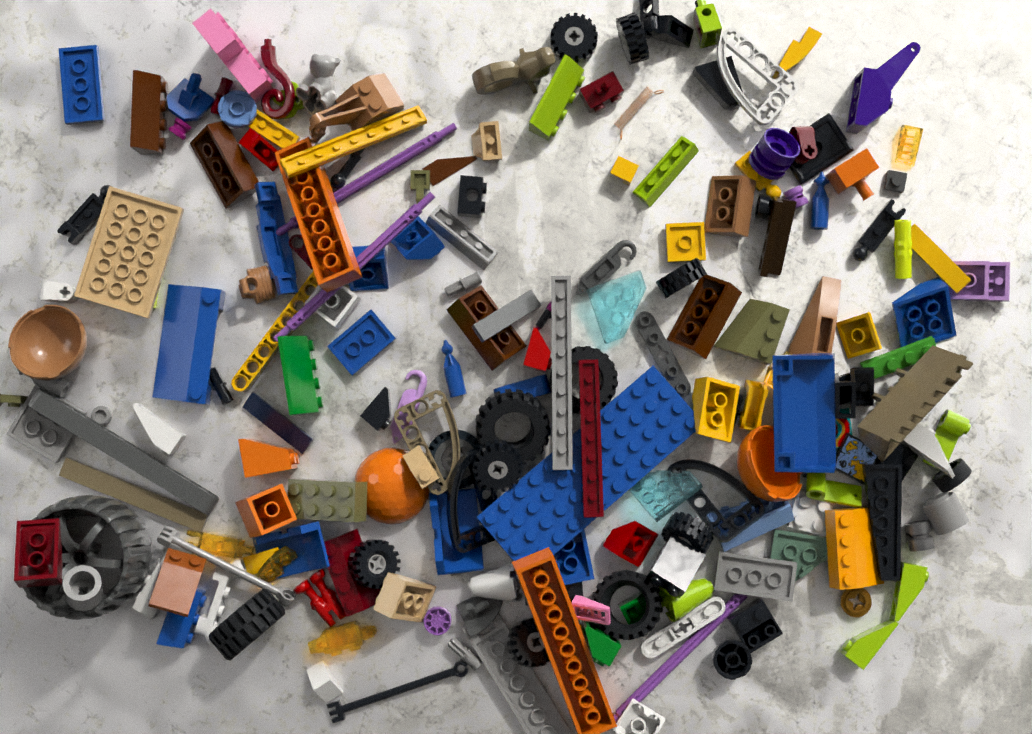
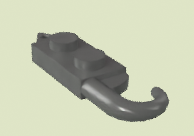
(604, 267)

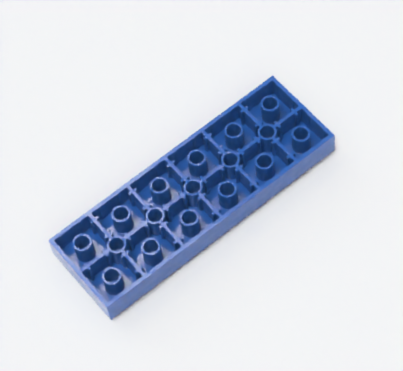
(636, 435)

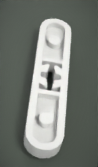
(666, 638)

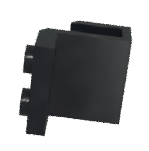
(855, 388)

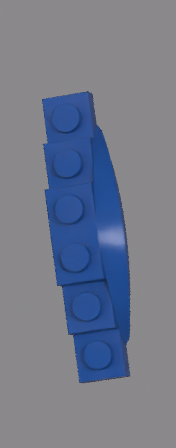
(274, 248)

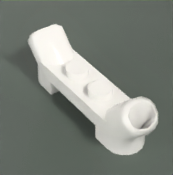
(208, 623)

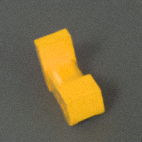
(754, 404)

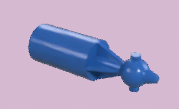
(820, 205)
(453, 372)

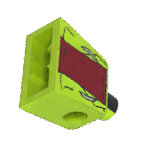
(706, 24)

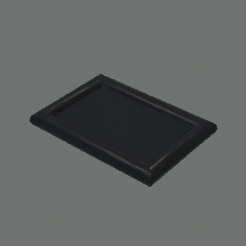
(830, 146)

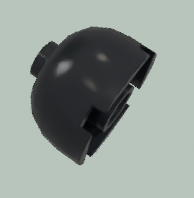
(738, 664)

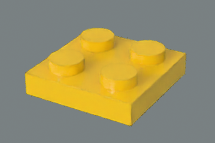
(685, 241)

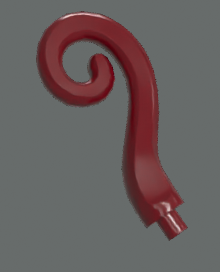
(269, 59)

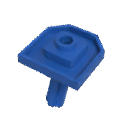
(188, 100)

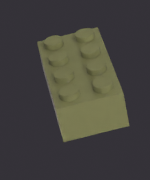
(328, 499)

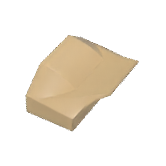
(487, 142)

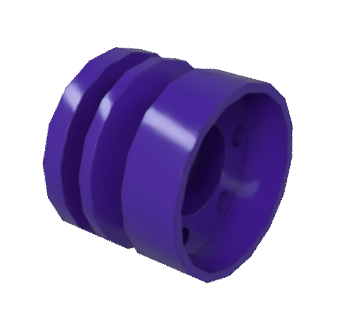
(774, 153)

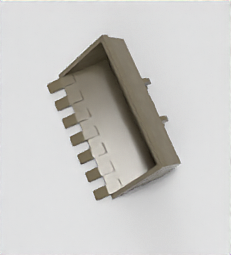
(910, 400)

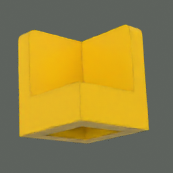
(624, 170)

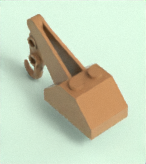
(359, 106)

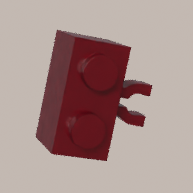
(601, 92)

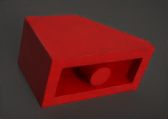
(259, 149)

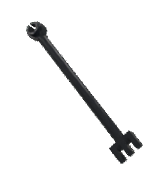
(341, 709)

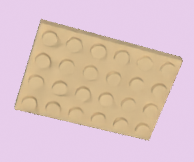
(129, 252)

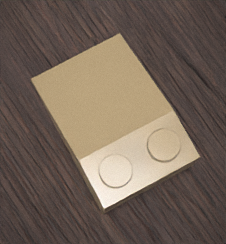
(404, 598)

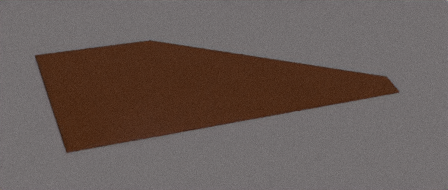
(443, 168)

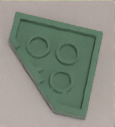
(799, 548)

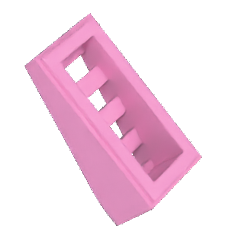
(581, 606)

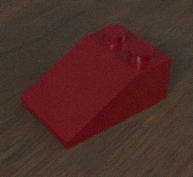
(38, 553)

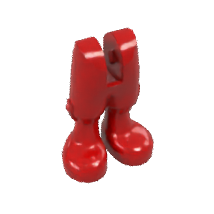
(323, 604)

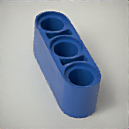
(536, 386)

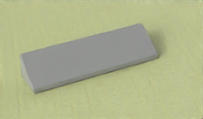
(461, 237)

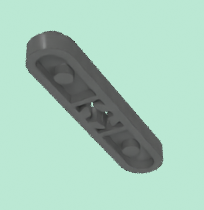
(653, 337)

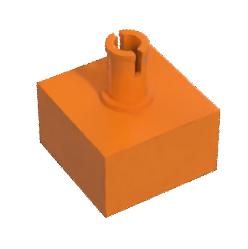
(853, 174)

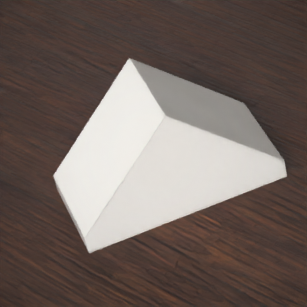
(323, 681)

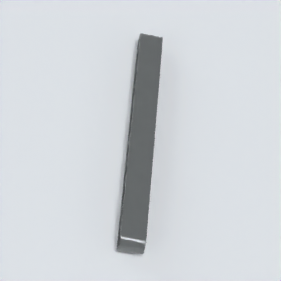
(123, 451)

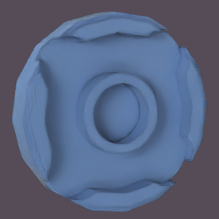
(237, 109)

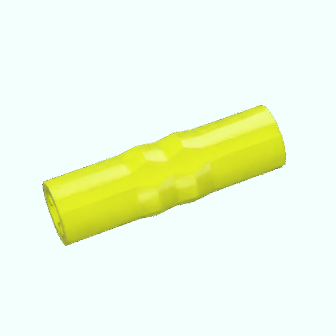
(903, 249)

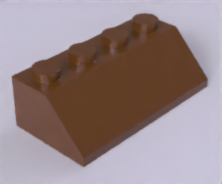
(148, 113)
(224, 163)
(475, 307)
(704, 315)

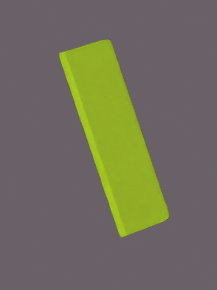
(666, 171)

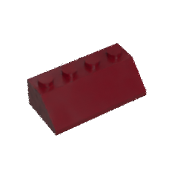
(351, 595)

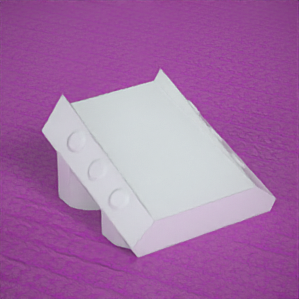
(638, 720)

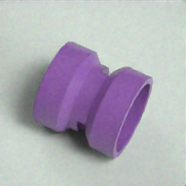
(797, 195)

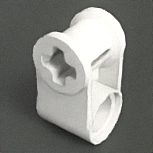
(57, 291)

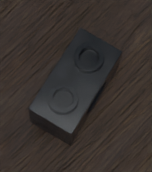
(468, 185)

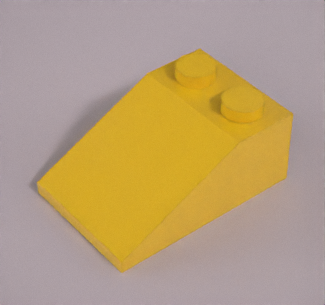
(714, 408)

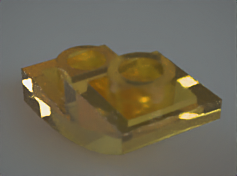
(273, 566)

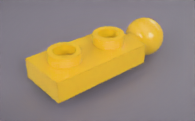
(761, 182)

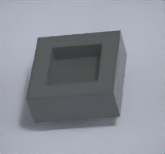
(895, 181)

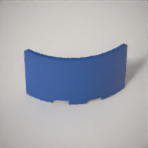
(303, 539)
(446, 557)

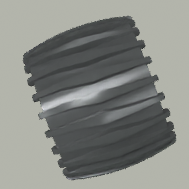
(133, 541)

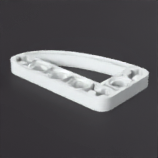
(763, 71)

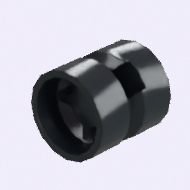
(762, 207)

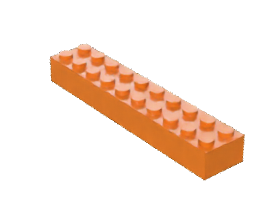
(564, 642)

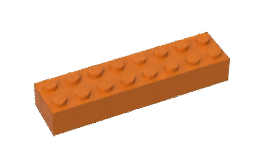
(320, 223)

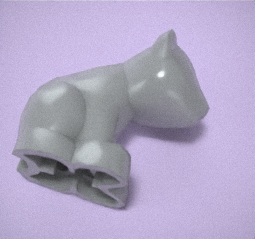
(321, 93)

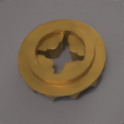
(859, 609)

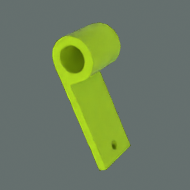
(948, 431)
(831, 491)

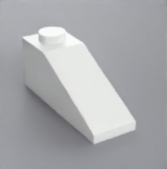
(161, 433)
(925, 444)

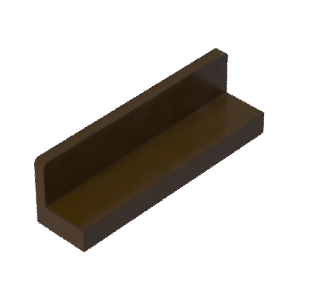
(776, 237)

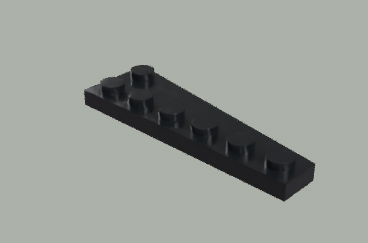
(884, 502)

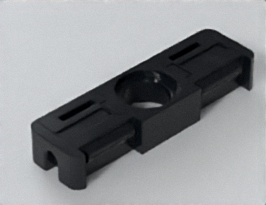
(649, 20)

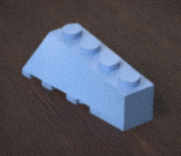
(774, 516)

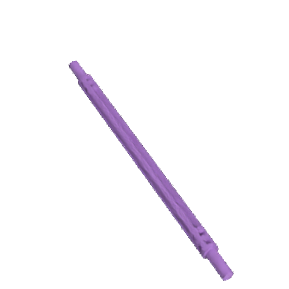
(380, 170)
(368, 254)
(691, 644)

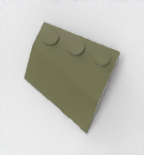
(755, 331)

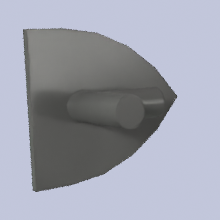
(479, 613)

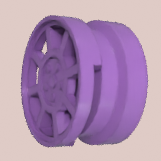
(437, 620)

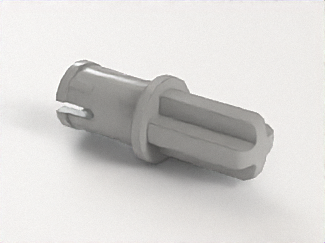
(463, 284)
(465, 653)

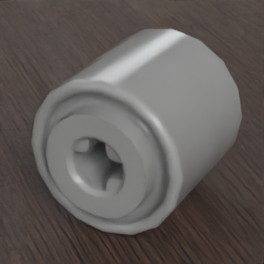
(945, 513)
(82, 578)

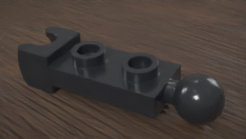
(84, 216)
(877, 231)

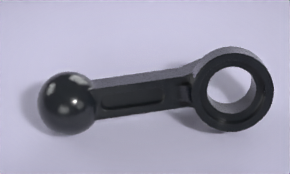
(338, 180)

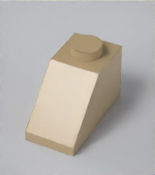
(421, 467)

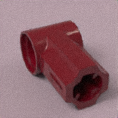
(301, 252)

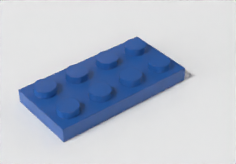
(81, 84)

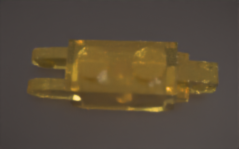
(221, 544)
(342, 637)

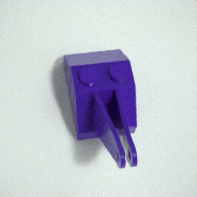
(873, 89)

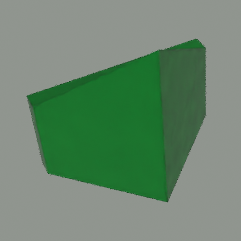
(633, 608)

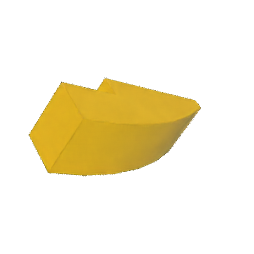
(798, 50)

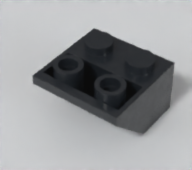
(754, 625)

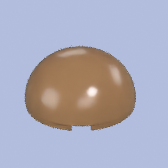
(48, 343)

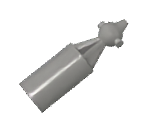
(58, 386)

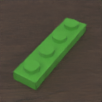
(899, 358)

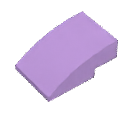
(988, 283)

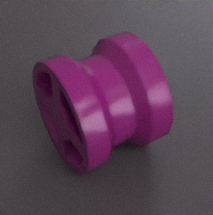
(180, 128)

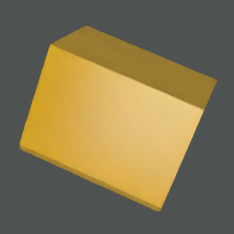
(859, 335)

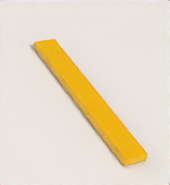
(352, 141)

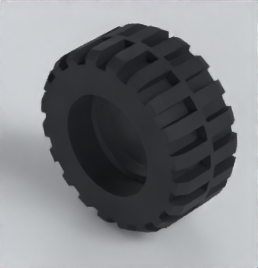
(520, 403)
(246, 624)

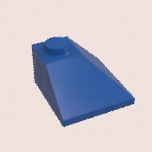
(418, 241)

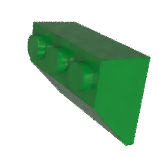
(602, 646)

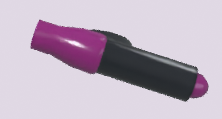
(544, 317)

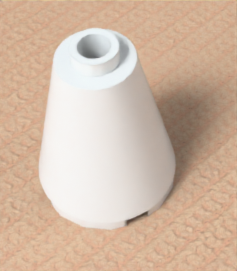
(497, 584)

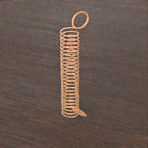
(635, 108)

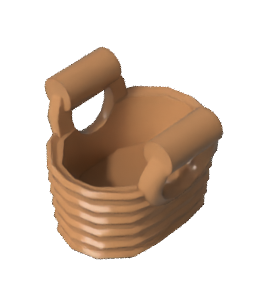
(262, 281)

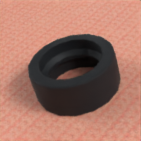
(961, 473)

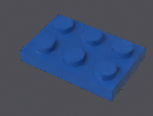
(361, 342)

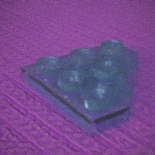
(616, 304)
(664, 491)

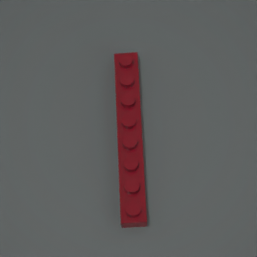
(590, 438)

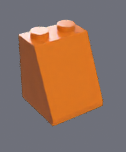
(265, 458)
(266, 511)

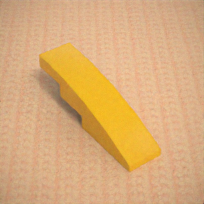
(938, 260)

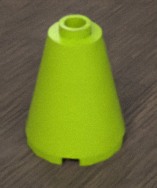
(695, 595)

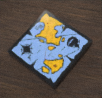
(851, 456)

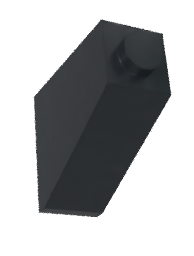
(711, 79)

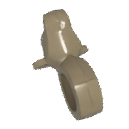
(503, 74)

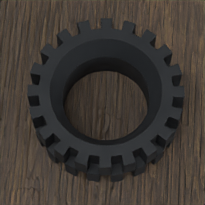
(607, 370)
(653, 604)

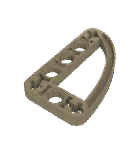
(419, 440)

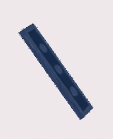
(278, 422)

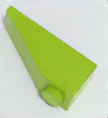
(907, 589)
(865, 645)

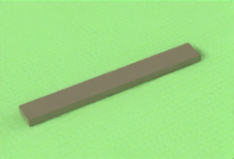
(133, 494)

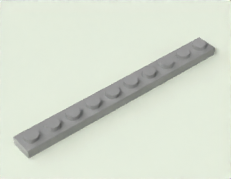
(561, 373)

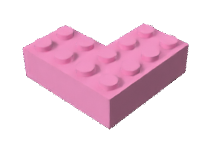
(233, 54)

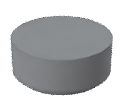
(101, 415)

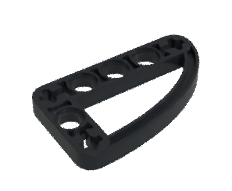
(702, 512)
(452, 513)

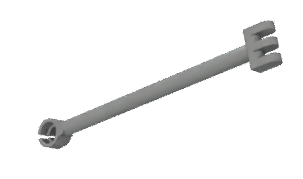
(168, 536)

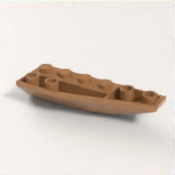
(819, 322)

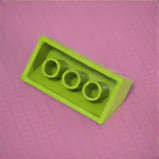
(556, 98)

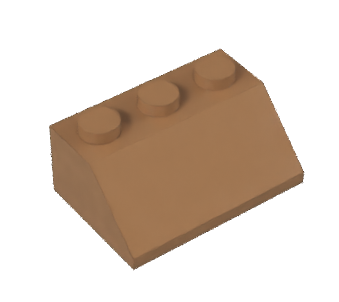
(730, 205)

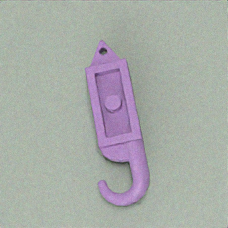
(409, 396)

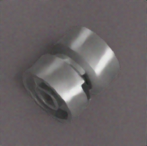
(919, 535)

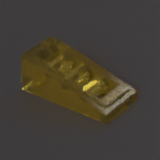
(915, 146)

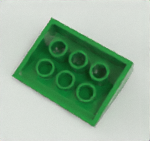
(300, 375)

